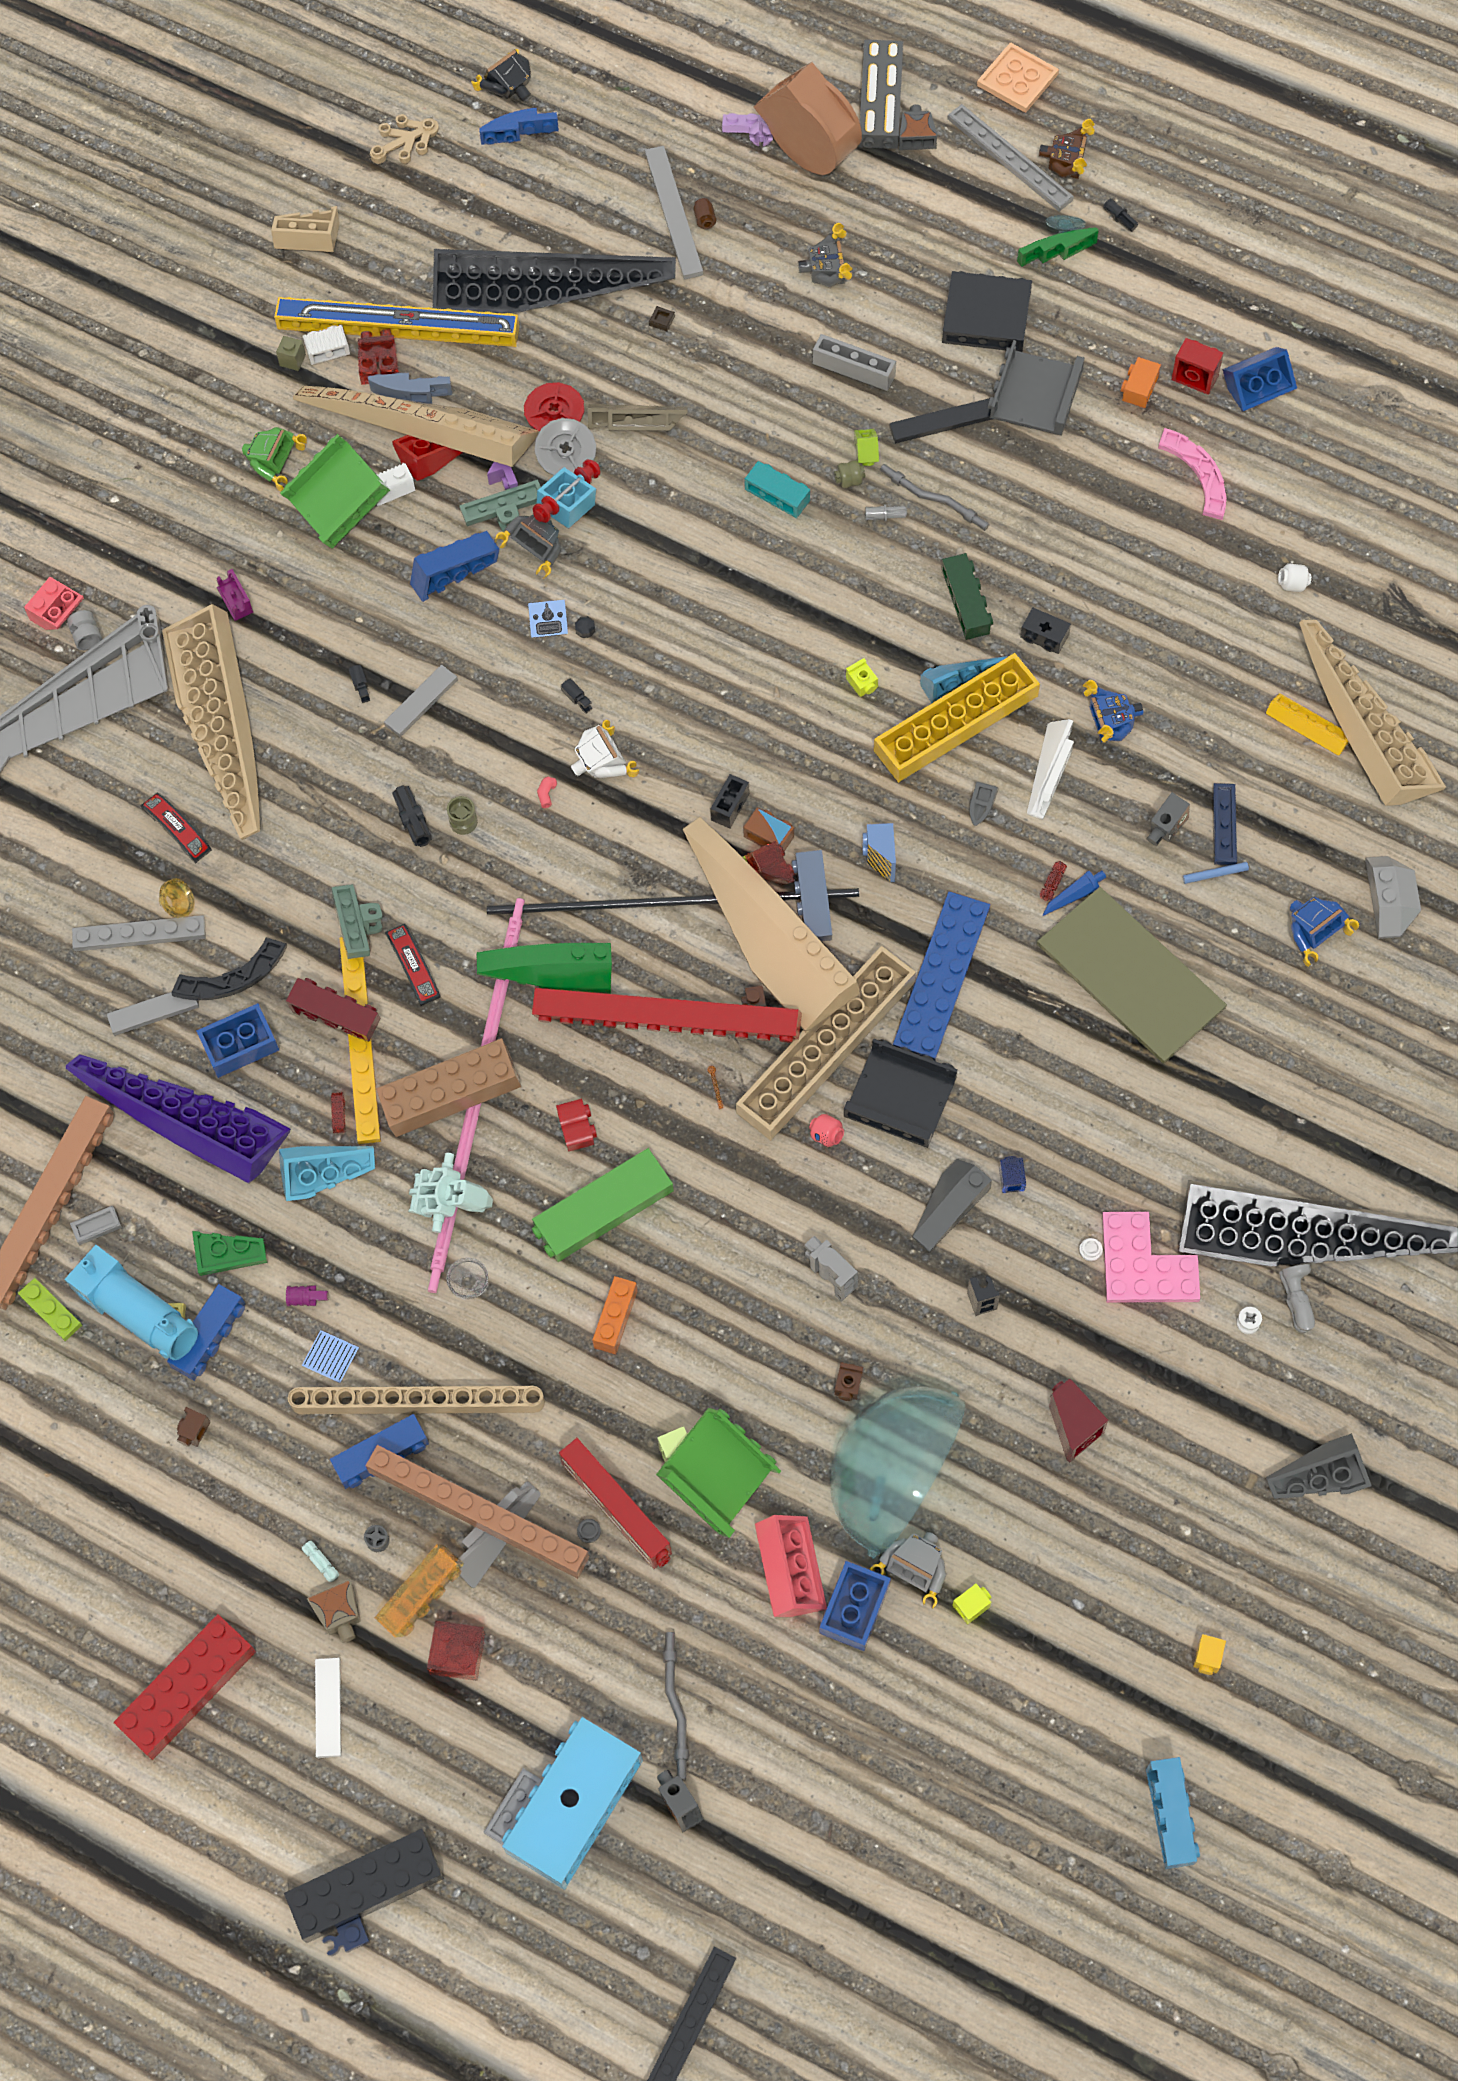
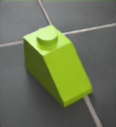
(866, 446)

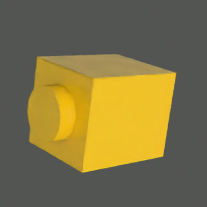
(1209, 1654)

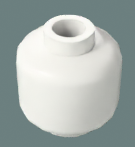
(1294, 577)

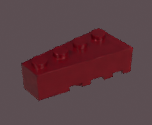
(333, 1009)

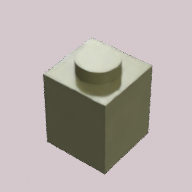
(291, 353)

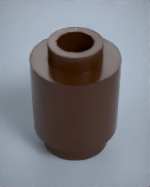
(704, 213)

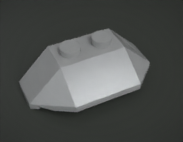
(1392, 895)

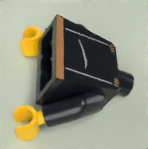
(507, 77)

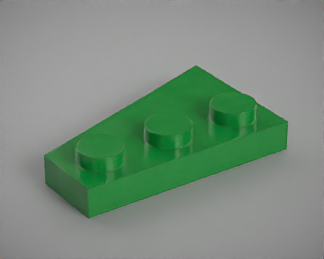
(224, 1253)

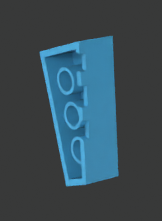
(1172, 1813)

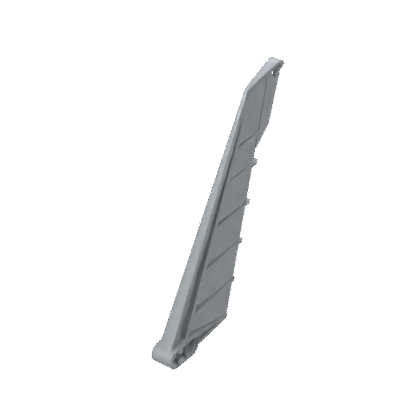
(111, 690)

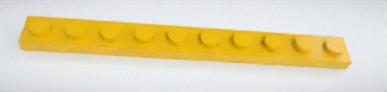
(361, 1055)

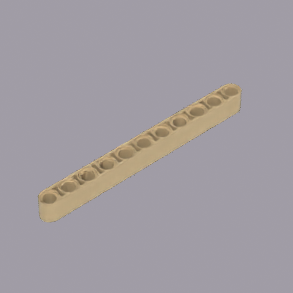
(406, 1394)

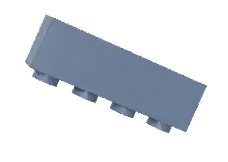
(813, 893)

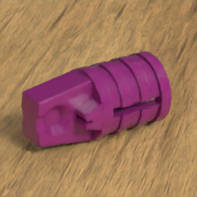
(304, 1295)

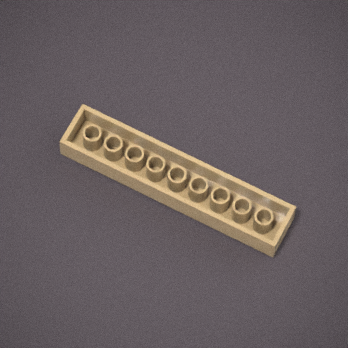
(825, 1046)

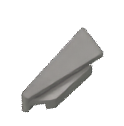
(483, 1547)

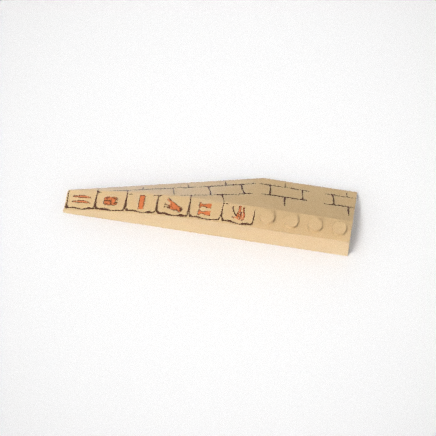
(439, 424)

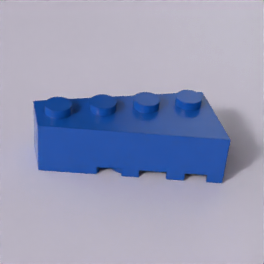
(452, 563)

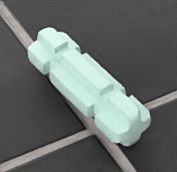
(320, 1561)

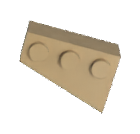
(306, 232)

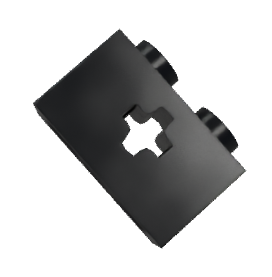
(1045, 630)
(729, 801)

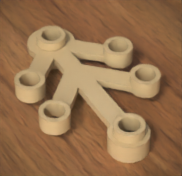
(426, 128)

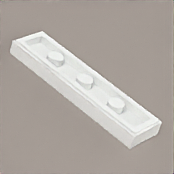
(328, 1707)

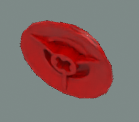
(553, 397)

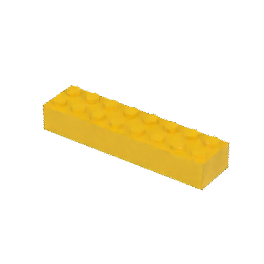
(956, 717)

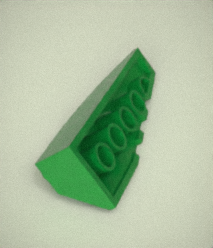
(551, 966)

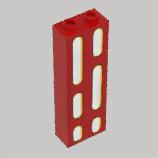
(616, 1504)

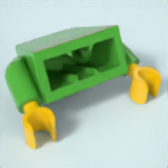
(269, 452)

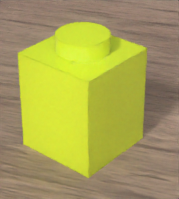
(972, 1603)

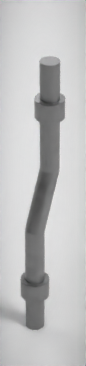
(969, 514)
(681, 1754)

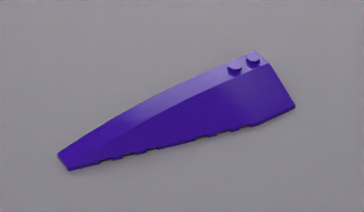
(207, 1128)

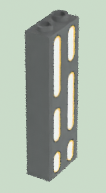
(881, 93)

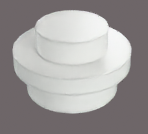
(1091, 1249)

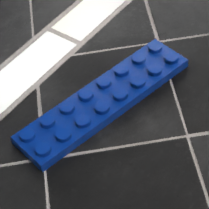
(941, 975)

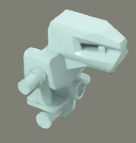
(442, 1191)

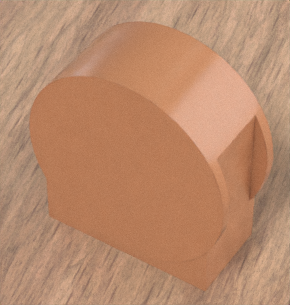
(811, 120)

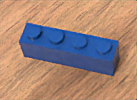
(212, 1324)
(401, 1438)

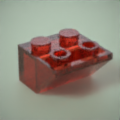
(770, 864)

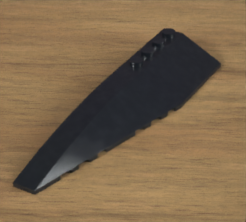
(536, 280)
(1295, 1230)

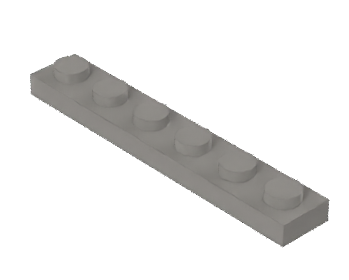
(138, 933)

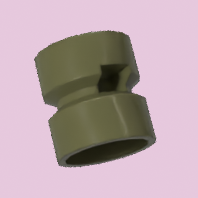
(462, 815)

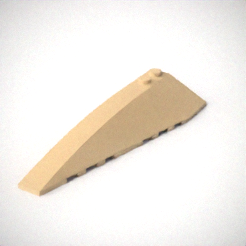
(1382, 747)

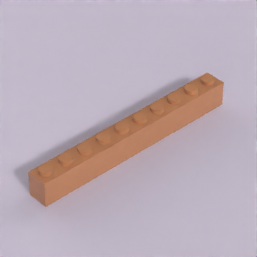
(50, 1195)
(477, 1511)

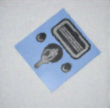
(548, 618)

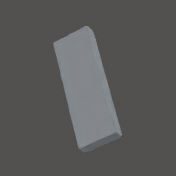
(510, 1806)

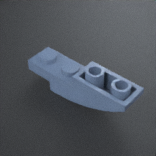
(401, 387)

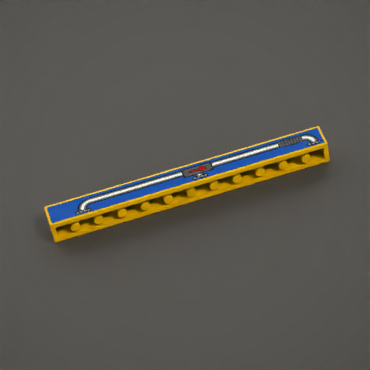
(403, 321)

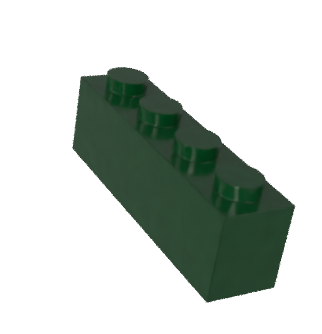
(966, 597)

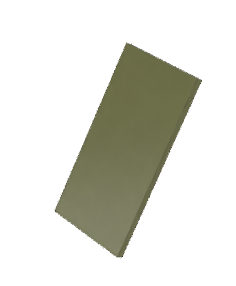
(1131, 975)

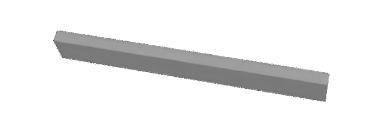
(1010, 157)
(673, 212)

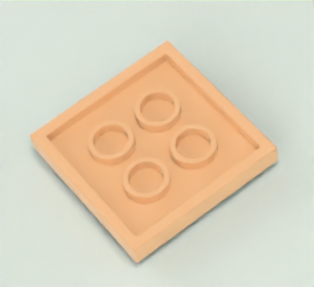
(1017, 77)

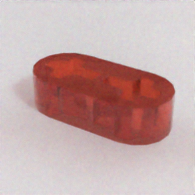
(338, 1112)

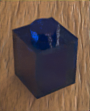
(1012, 1174)

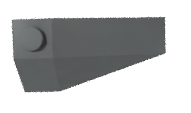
(954, 1196)
(1326, 1469)

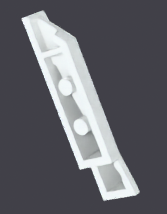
(1051, 765)

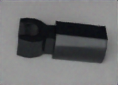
(359, 682)
(576, 695)

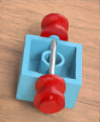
(567, 495)

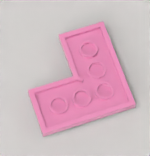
(1135, 1273)

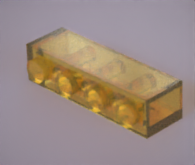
(419, 1591)

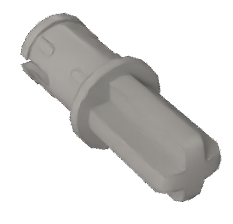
(884, 512)

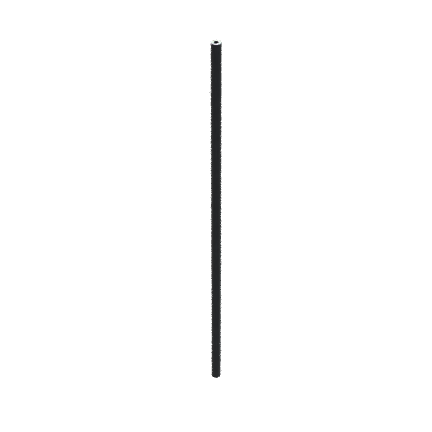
(646, 902)

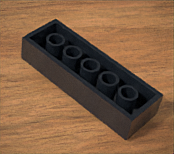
(363, 1885)

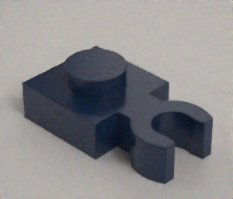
(350, 1936)

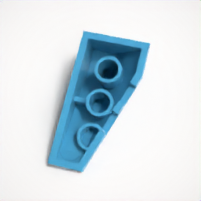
(946, 678)

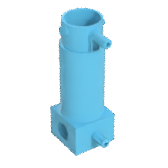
(111, 1290)

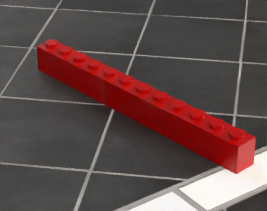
(667, 1014)

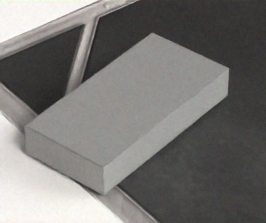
(96, 1225)

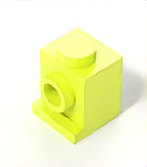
(855, 676)

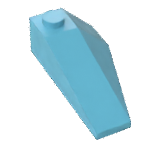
(315, 1168)

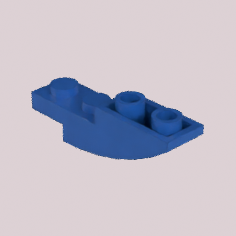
(512, 125)

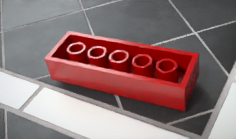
(184, 1687)

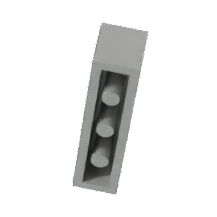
(854, 362)

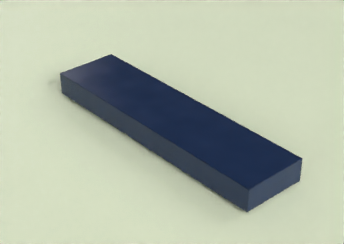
(1224, 824)

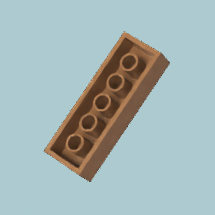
(448, 1087)

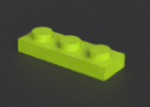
(49, 1309)

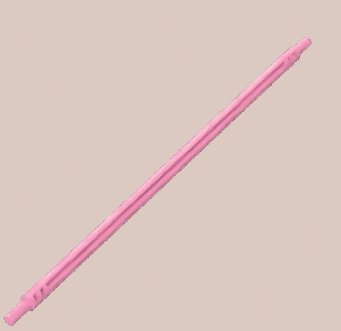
(472, 1113)

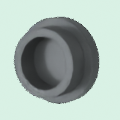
(588, 1530)

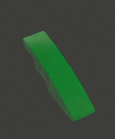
(1061, 244)

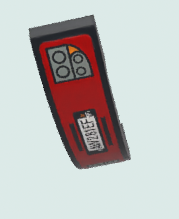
(177, 827)
(413, 964)

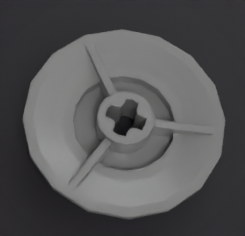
(558, 435)

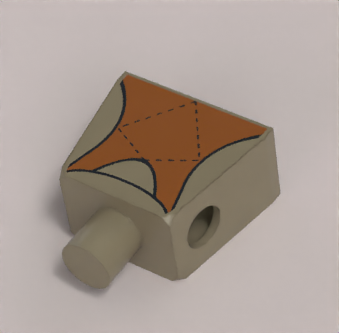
(337, 1610)

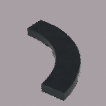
(234, 981)

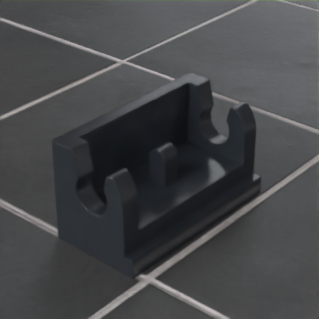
(982, 1299)

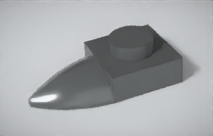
(982, 802)

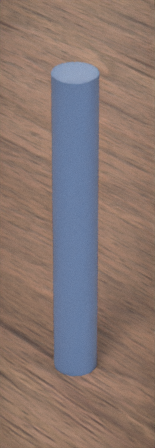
(1212, 873)

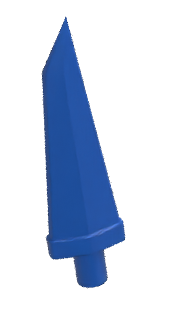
(1080, 888)

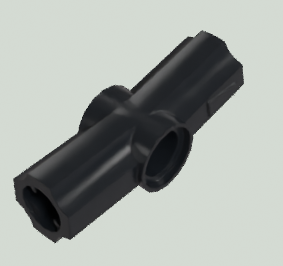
(411, 816)

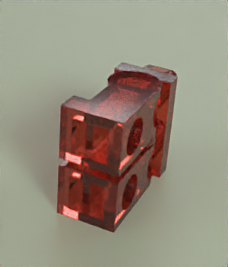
(375, 350)

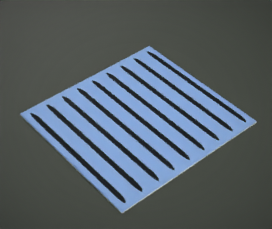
(330, 1356)

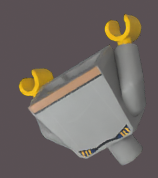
(916, 1562)

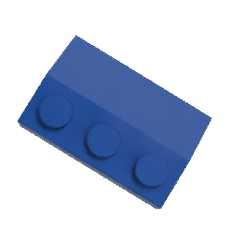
(1260, 378)

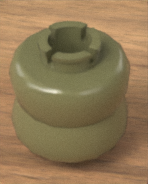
(849, 474)

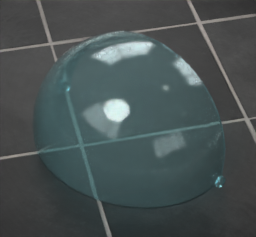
(891, 1461)

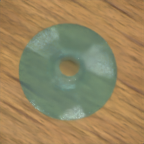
(1065, 223)

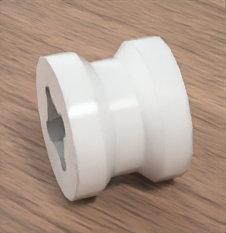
(1249, 1325)

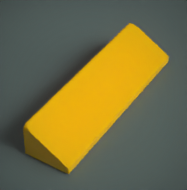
(1308, 724)

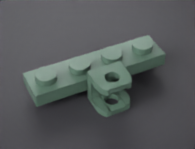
(500, 505)
(355, 920)

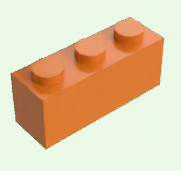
(615, 1315)

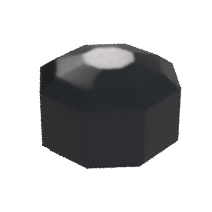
(585, 627)

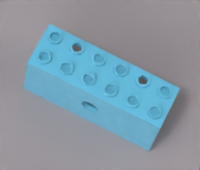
(557, 1837)

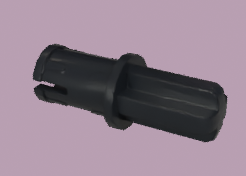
(1120, 214)

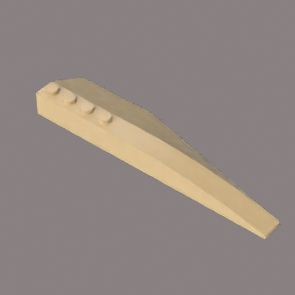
(215, 708)
(770, 934)

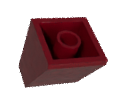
(1075, 1418)

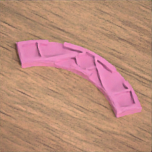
(1204, 468)

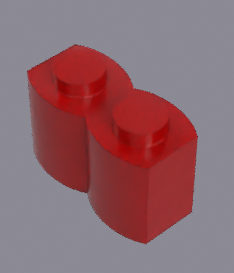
(575, 1124)

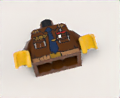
(1068, 151)

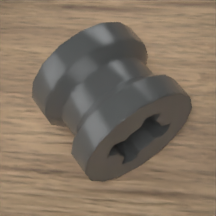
(376, 1533)

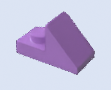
(504, 473)

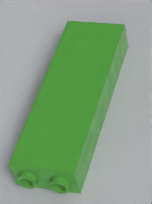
(602, 1205)

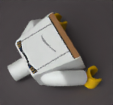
(600, 754)

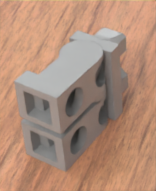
(831, 1267)

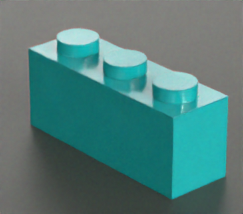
(777, 489)

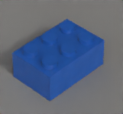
(237, 1040)
(854, 1606)

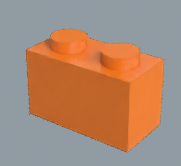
(1141, 382)

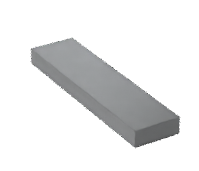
(420, 700)
(148, 1012)

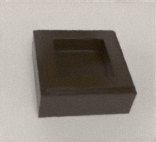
(661, 318)

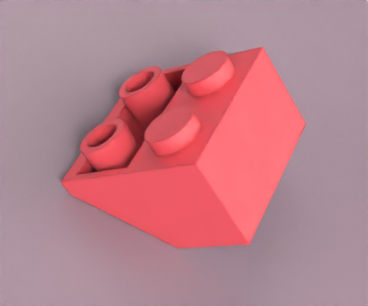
(52, 604)

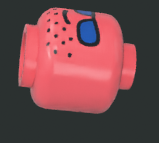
(826, 1130)

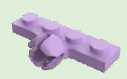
(749, 124)

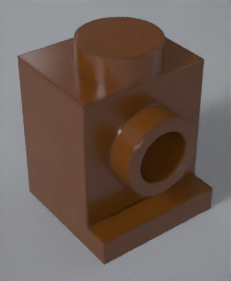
(754, 996)
(850, 1372)
(192, 1427)

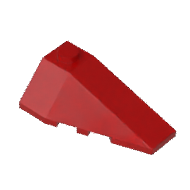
(422, 456)

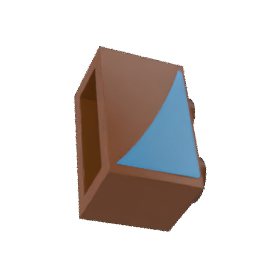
(765, 828)

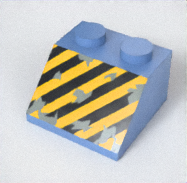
(880, 849)

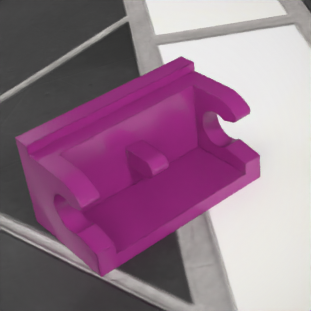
(234, 596)

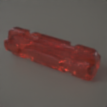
(1053, 881)

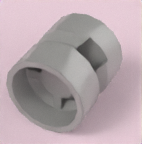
(84, 630)

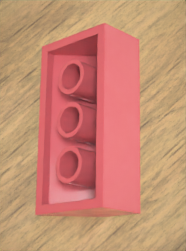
(790, 1565)

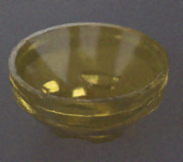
(180, 895)

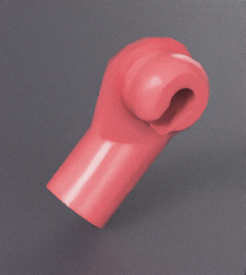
(543, 791)

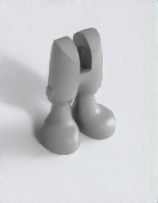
(1296, 1298)

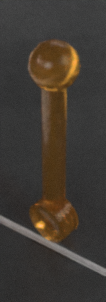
(711, 1070)

